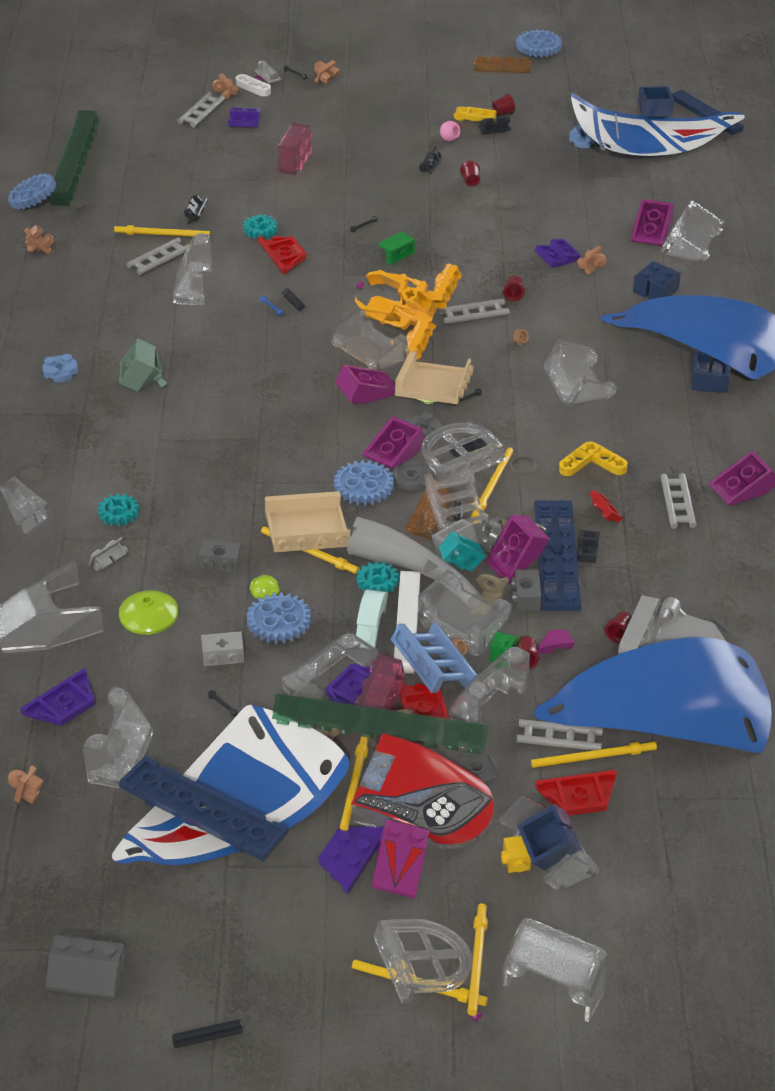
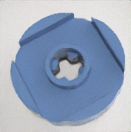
(580, 138)
(52, 367)

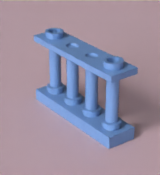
(424, 665)

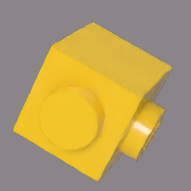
(515, 855)

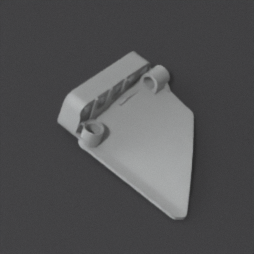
(661, 622)

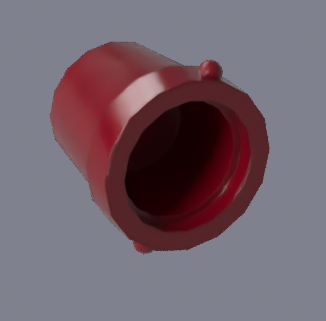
(504, 105)
(470, 172)
(514, 288)
(617, 626)
(530, 645)

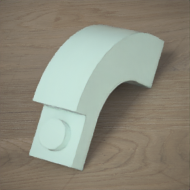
(369, 615)

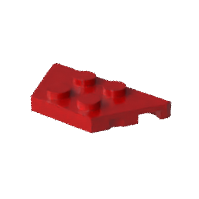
(283, 251)
(423, 701)
(579, 792)

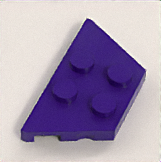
(348, 684)
(62, 701)
(349, 854)

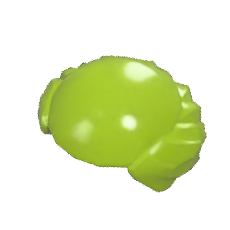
(263, 586)

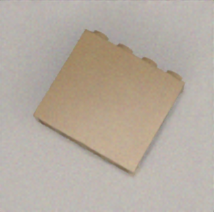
(432, 381)
(306, 521)

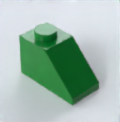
(501, 643)

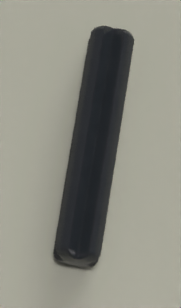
(207, 1033)

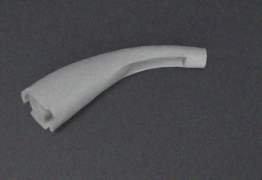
(383, 543)

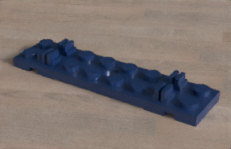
(558, 572)
(221, 816)

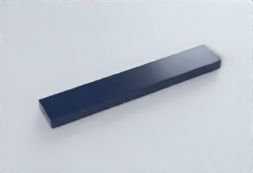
(702, 109)

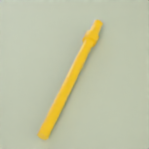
(131, 230)
(494, 479)
(339, 563)
(633, 749)
(361, 753)
(480, 926)
(461, 994)

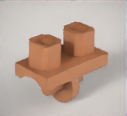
(325, 70)
(225, 86)
(36, 242)
(592, 260)
(26, 785)

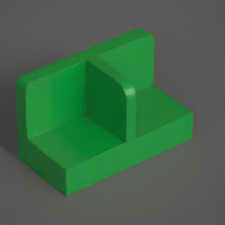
(398, 247)

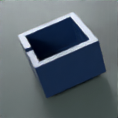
(655, 101)
(662, 281)
(709, 379)
(549, 837)

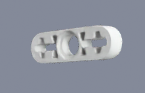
(253, 85)

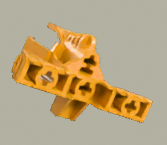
(415, 304)

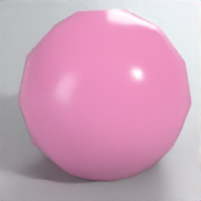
(450, 131)

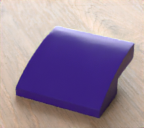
(244, 117)
(557, 253)

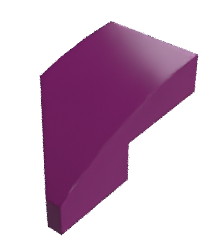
(556, 639)

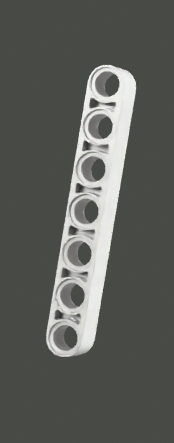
(408, 609)

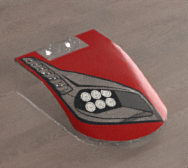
(423, 791)

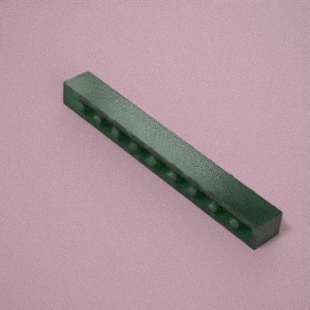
(74, 157)
(379, 721)

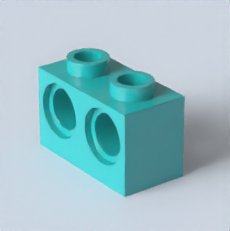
(461, 551)

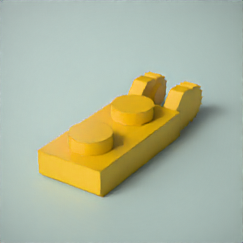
(474, 114)

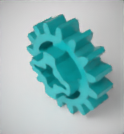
(260, 226)
(118, 509)
(377, 577)

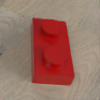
(607, 508)

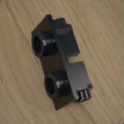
(489, 126)
(431, 161)
(194, 208)

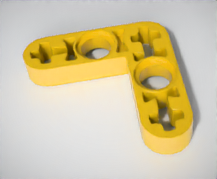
(592, 452)

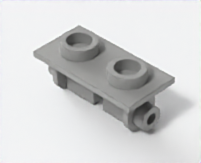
(267, 73)
(101, 558)

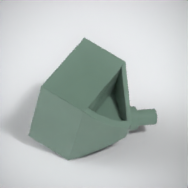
(141, 367)

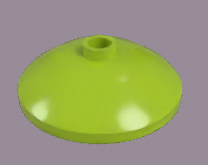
(148, 612)

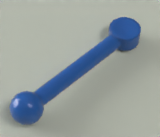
(264, 299)

